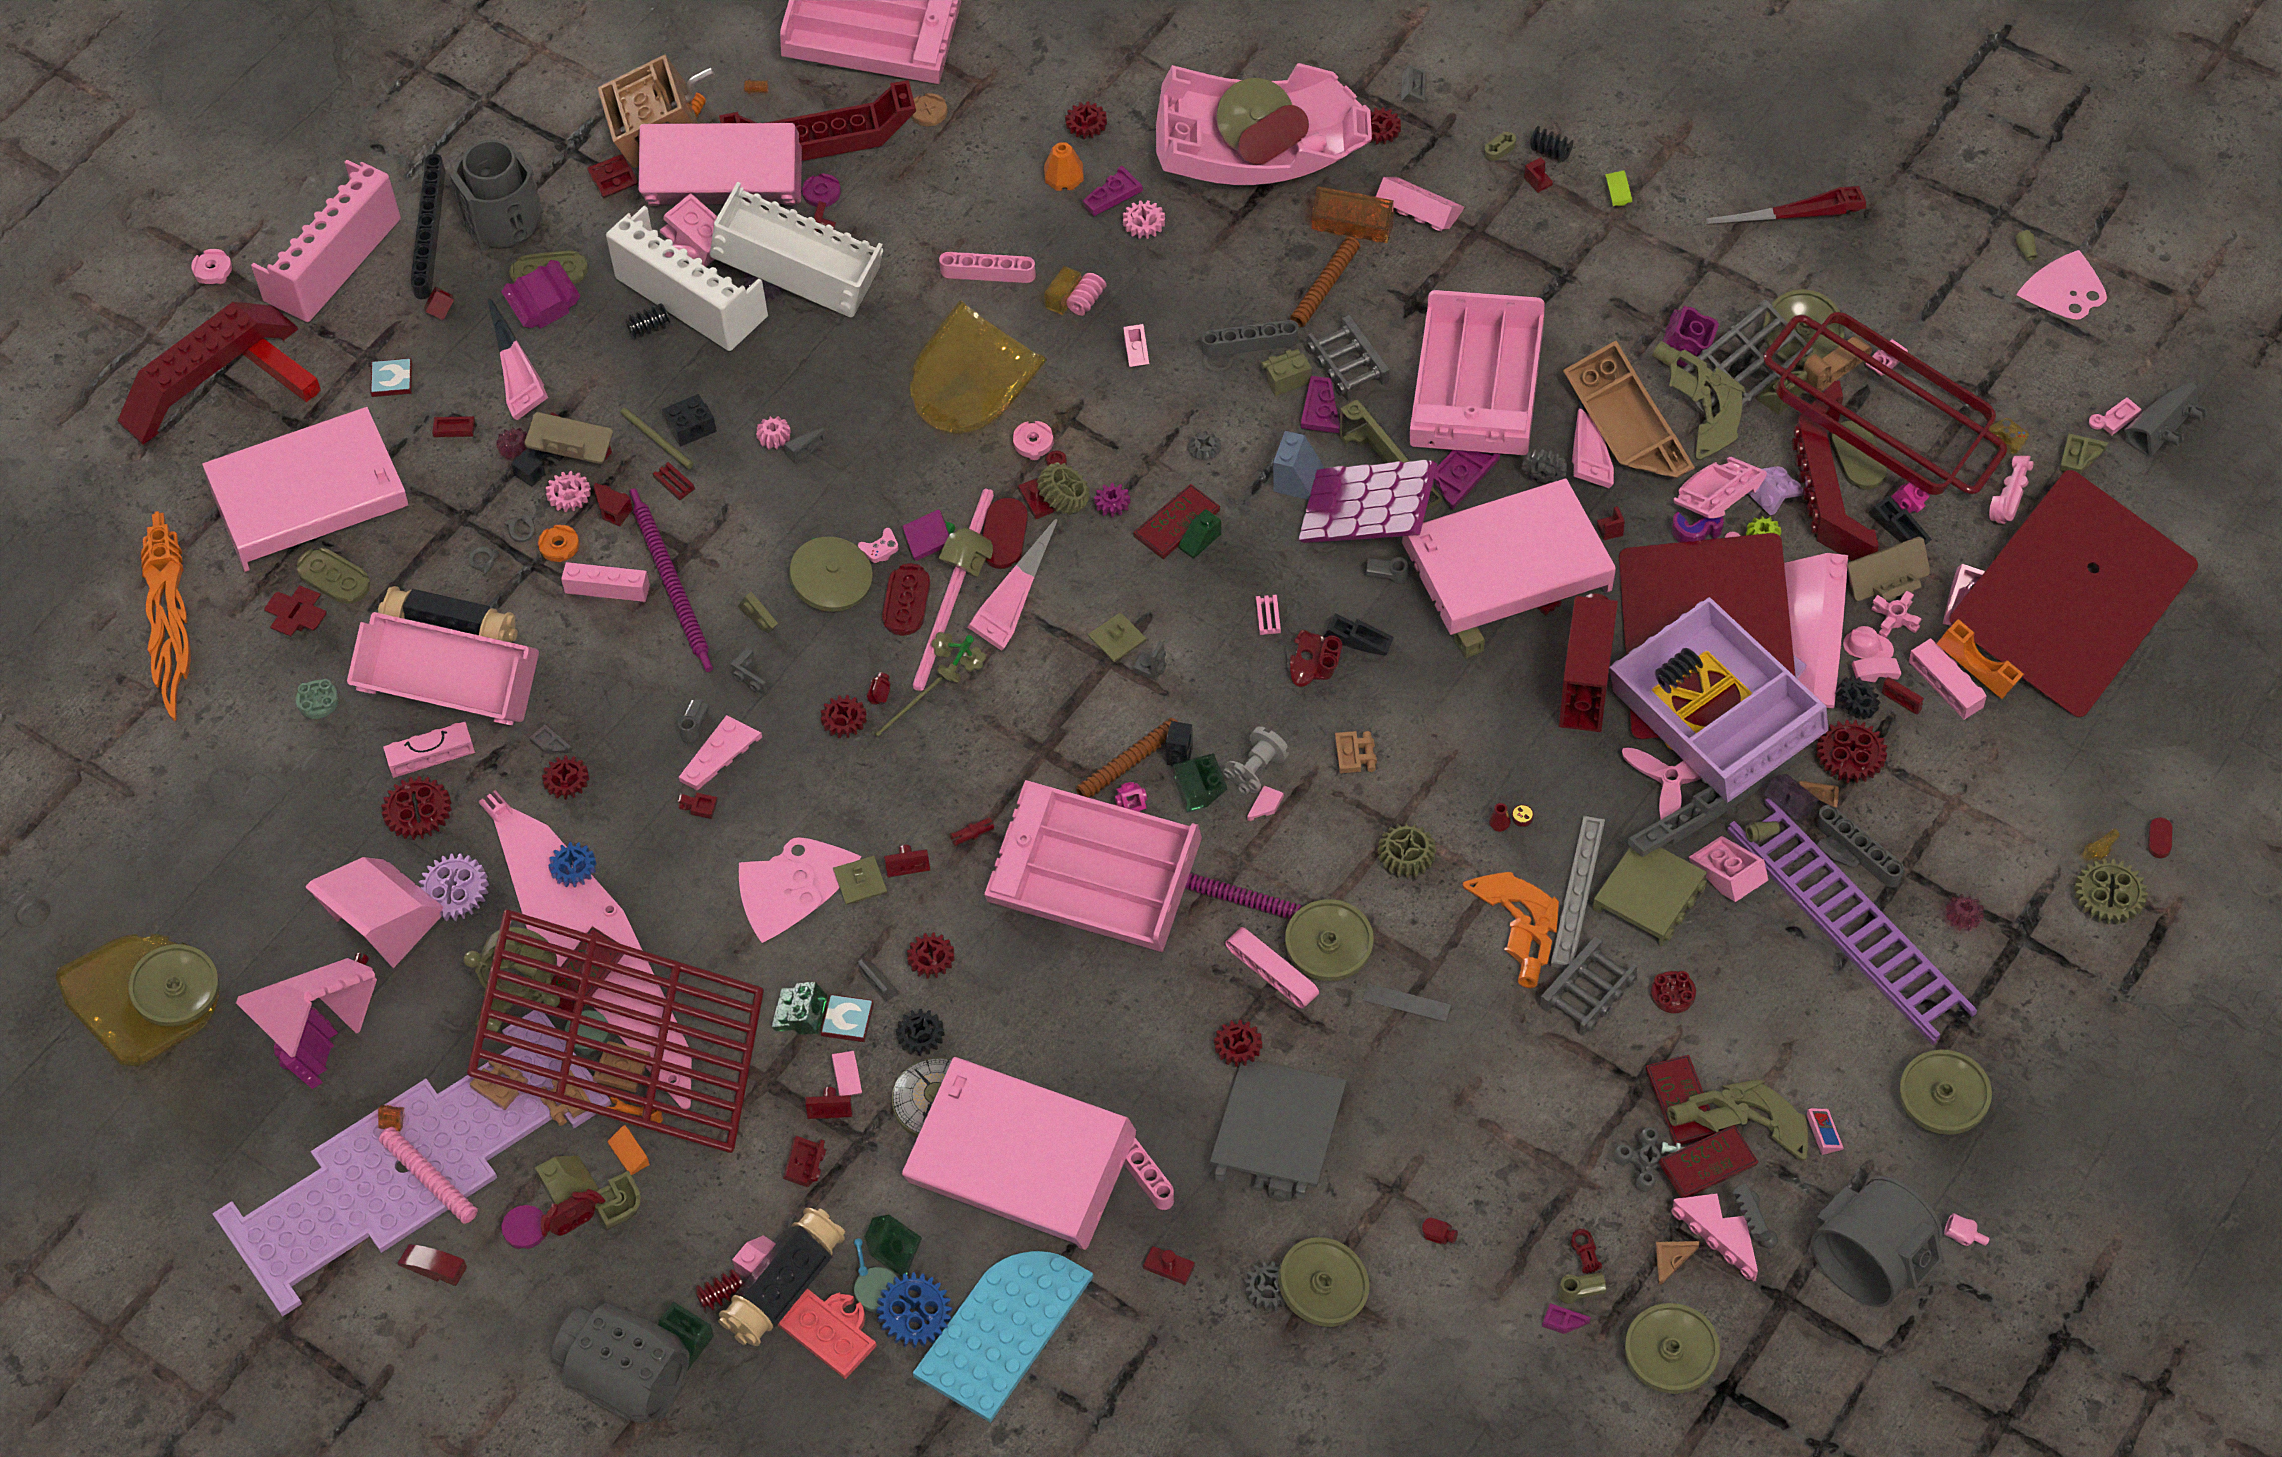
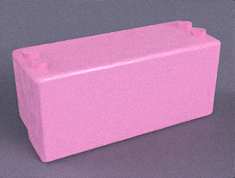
(715, 157)
(336, 248)
(443, 667)

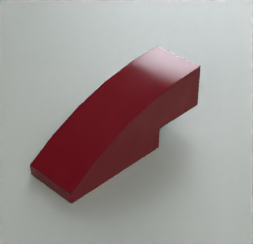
(433, 1264)

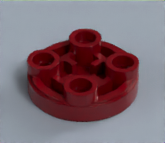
(1673, 991)

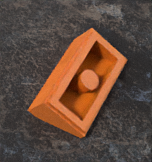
(628, 1150)

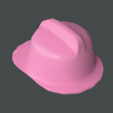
(1866, 643)

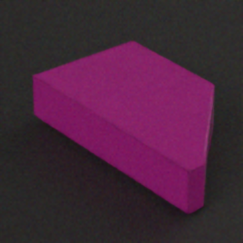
(1563, 1320)

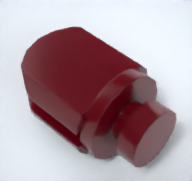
(879, 689)
(1439, 1231)

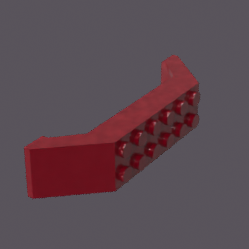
(849, 127)
(195, 360)
(1822, 488)

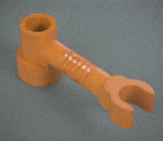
(636, 1110)

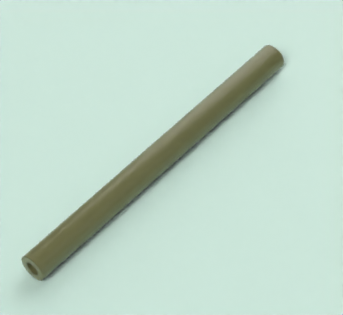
(657, 438)

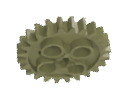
(2089, 888)

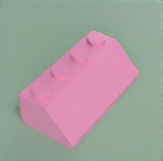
(1420, 203)

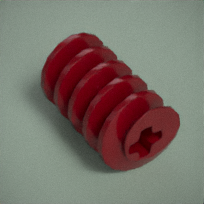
(719, 1290)

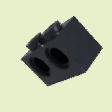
(1179, 743)

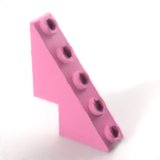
(1726, 1235)

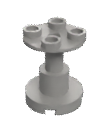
(1266, 748)

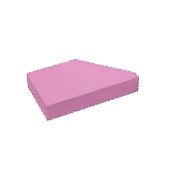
(1266, 803)

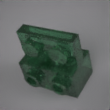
(800, 1008)

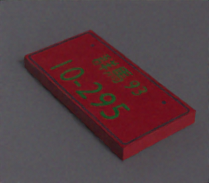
(1167, 527)
(575, 965)
(1674, 1084)
(1708, 1162)

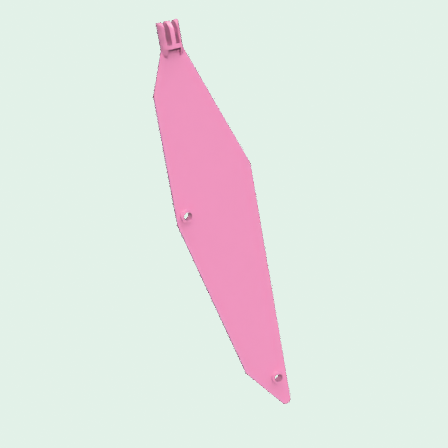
(527, 853)

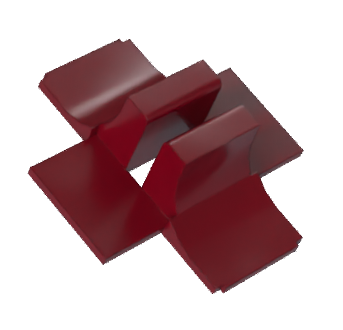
(290, 614)

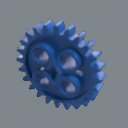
(899, 1323)

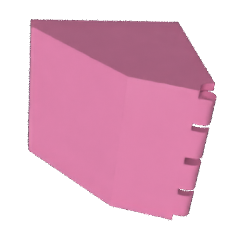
(378, 905)
(284, 1006)

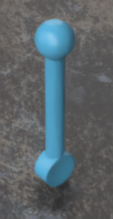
(862, 1270)

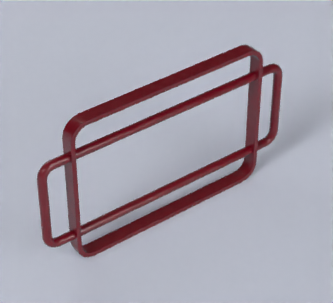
(1860, 443)

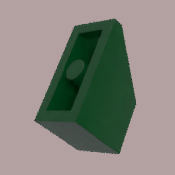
(1200, 534)

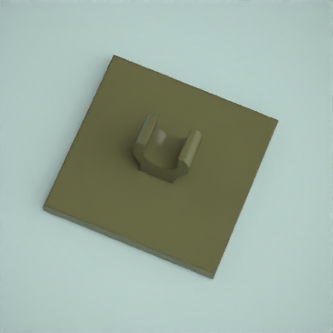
(1117, 637)
(860, 880)

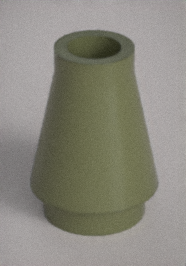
(2026, 243)
(1759, 831)

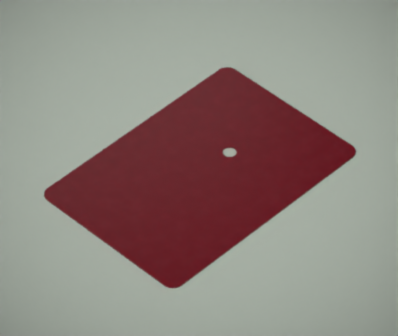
(1737, 573)
(2058, 618)

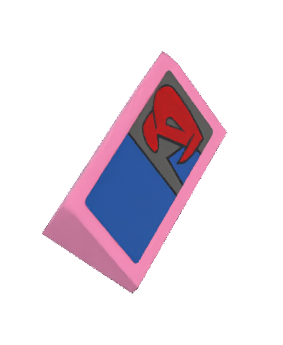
(1824, 1130)

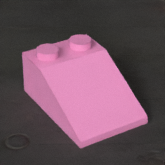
(1962, 583)
(1730, 868)

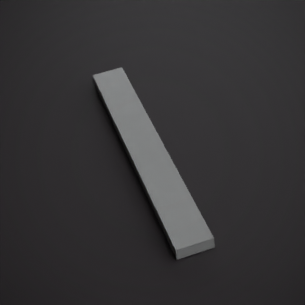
(1578, 892)

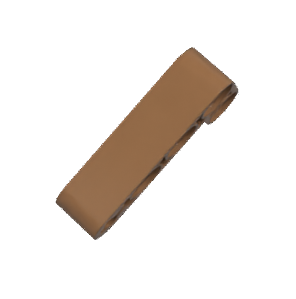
(1825, 371)

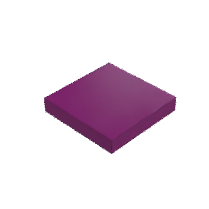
(926, 534)

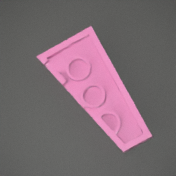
(718, 751)

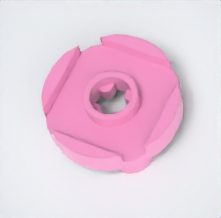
(214, 275)
(1035, 449)

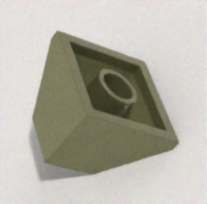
(564, 1176)

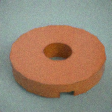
(562, 552)

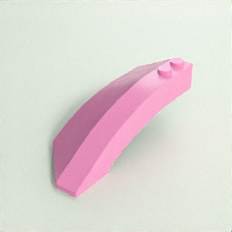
(1816, 619)

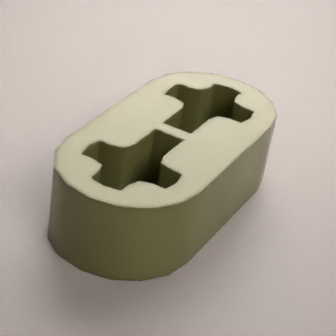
(1499, 145)

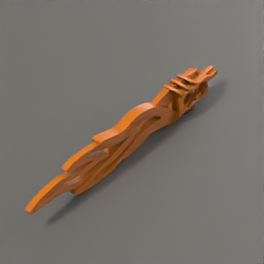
(156, 555)

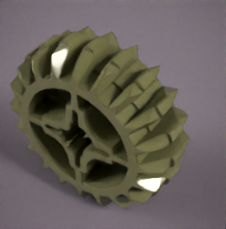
(1063, 488)
(1398, 842)

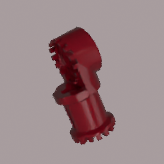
(1586, 1252)

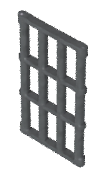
(1748, 345)

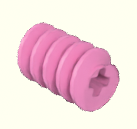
(1085, 293)

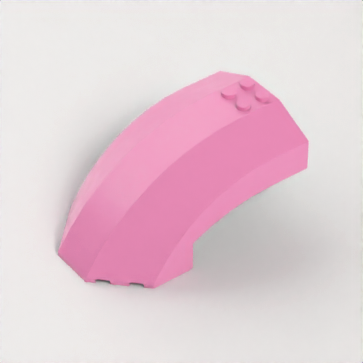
(1193, 146)

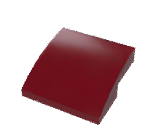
(612, 175)

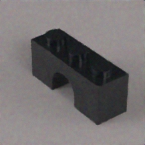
(529, 467)

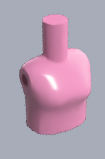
(1964, 1231)

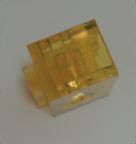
(1060, 289)

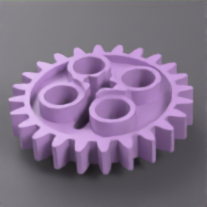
(454, 887)

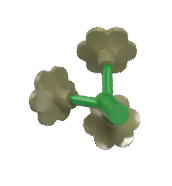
(971, 658)

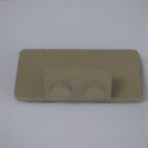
(568, 438)
(1889, 571)

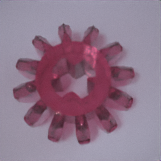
(512, 443)
(1965, 912)

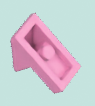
(1136, 345)

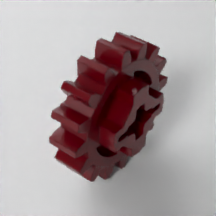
(1086, 120)
(1384, 125)
(843, 714)
(565, 777)
(940, 950)
(1239, 1044)

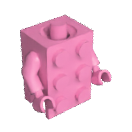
(690, 228)

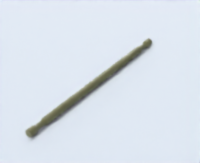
(909, 705)

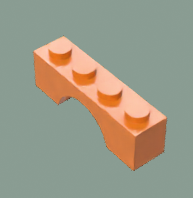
(1960, 645)

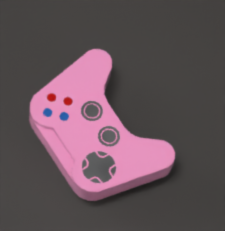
(882, 548)

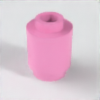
(1313, 142)

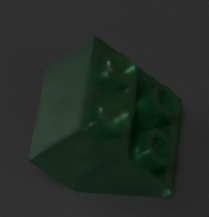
(1199, 781)
(691, 1329)

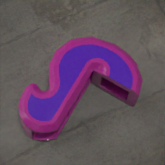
(1697, 531)

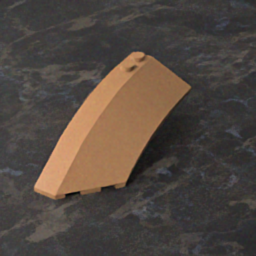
(1626, 413)

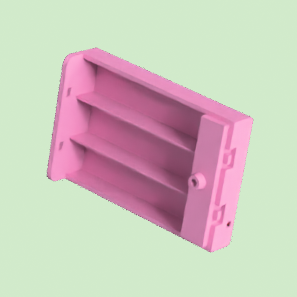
(872, 35)
(1478, 372)
(304, 485)
(1509, 556)
(1094, 865)
(1020, 1151)

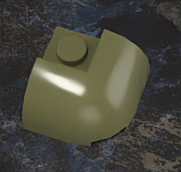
(967, 550)
(621, 1201)

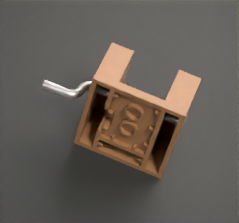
(647, 96)

